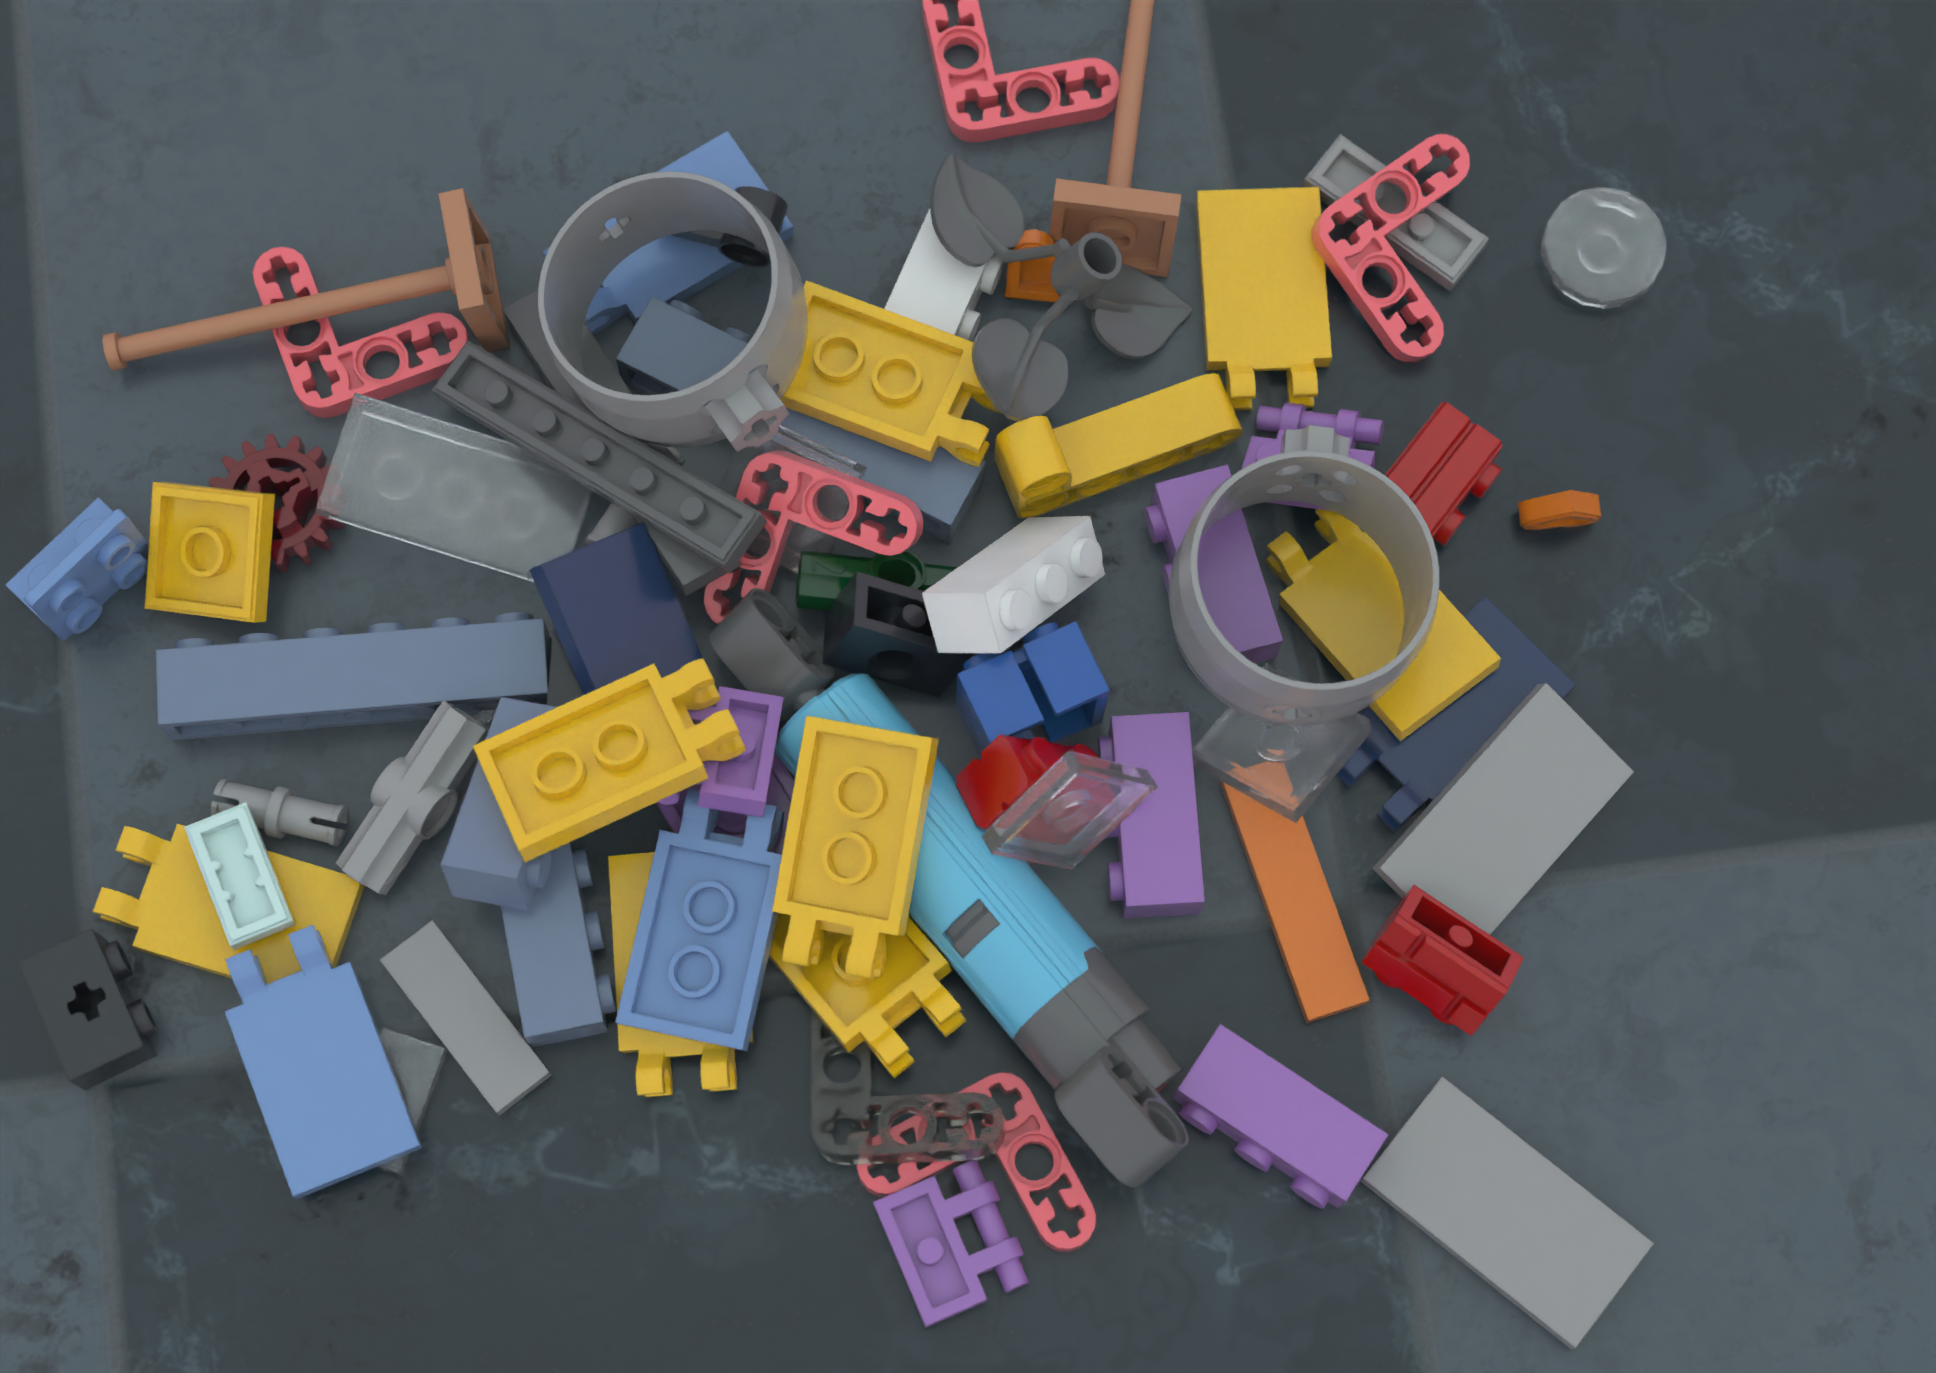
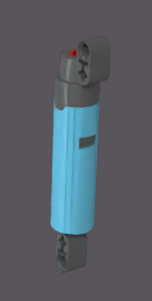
(989, 917)

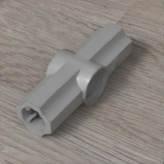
(413, 798)

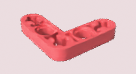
(983, 86)
(1372, 248)
(348, 362)
(800, 506)
(1025, 1129)

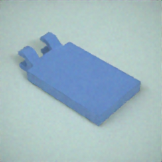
(673, 265)
(704, 930)
(318, 1068)

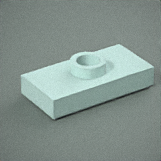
(239, 876)

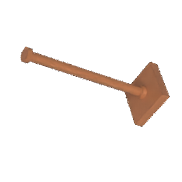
(1134, 219)
(467, 272)

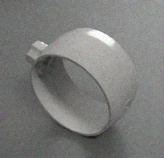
(648, 208)
(1314, 471)

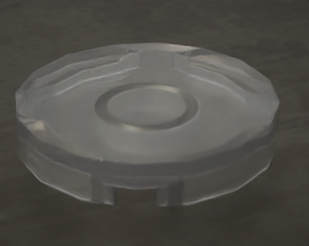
(1603, 247)

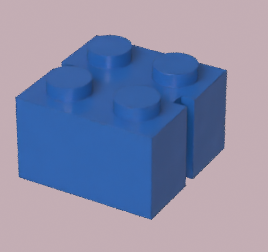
(1043, 683)

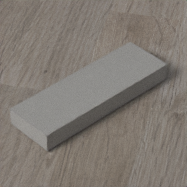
(1430, 241)
(465, 1018)

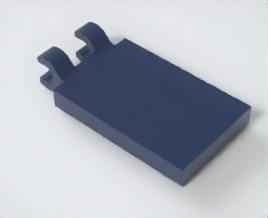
(615, 609)
(1447, 741)

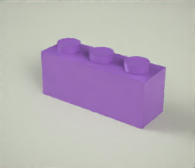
(1225, 563)
(1160, 839)
(1278, 1119)

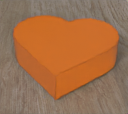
(1031, 277)
(1559, 510)

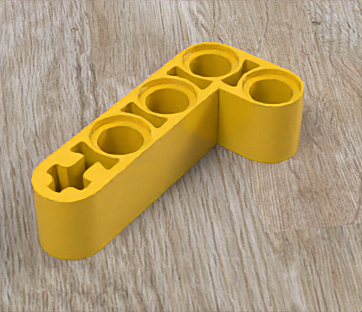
(1113, 447)

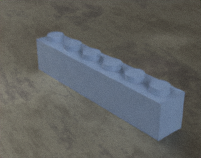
(677, 350)
(349, 677)

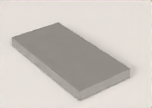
(1507, 812)
(1507, 1213)

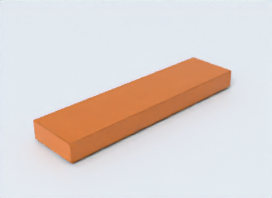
(1298, 908)

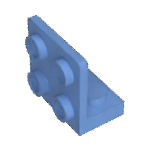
(82, 569)

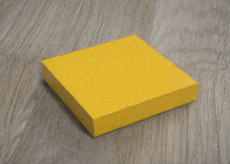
(209, 551)

